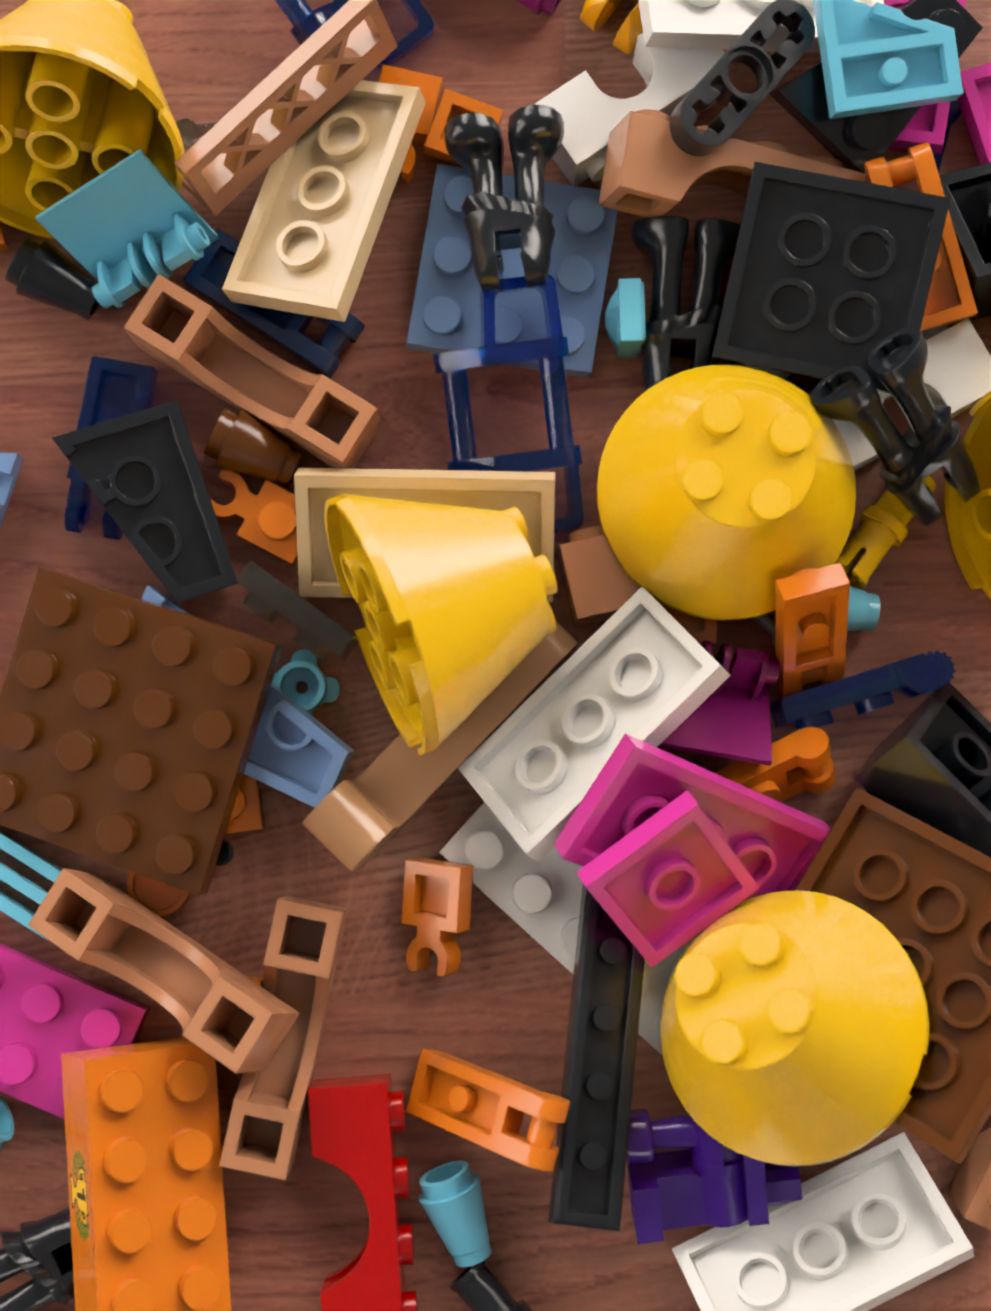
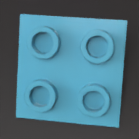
(128, 228)

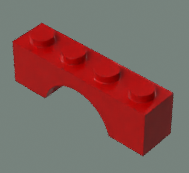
(355, 1130)

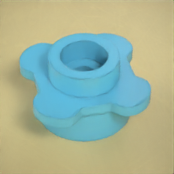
(304, 668)

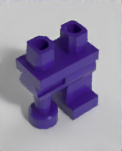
(697, 1184)

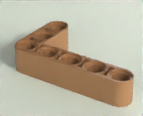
(371, 810)

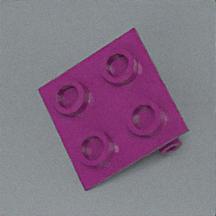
(737, 714)

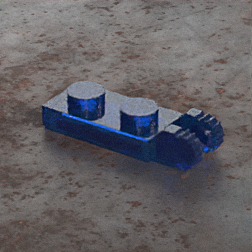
(110, 392)
(866, 690)

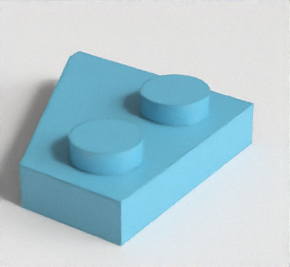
(883, 59)

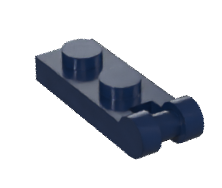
(280, 327)

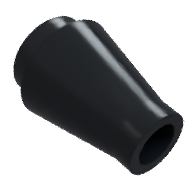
(51, 278)

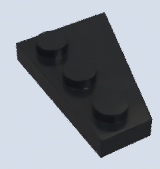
(866, 135)
(156, 495)

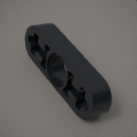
(766, 67)

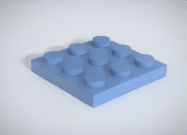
(448, 293)

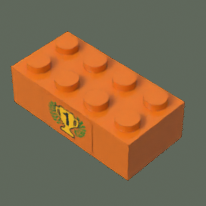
(145, 1178)

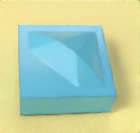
(627, 318)

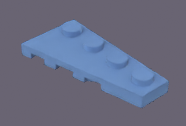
(290, 745)

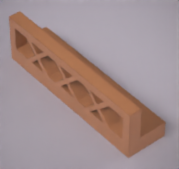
(286, 104)

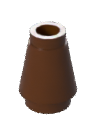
(251, 448)

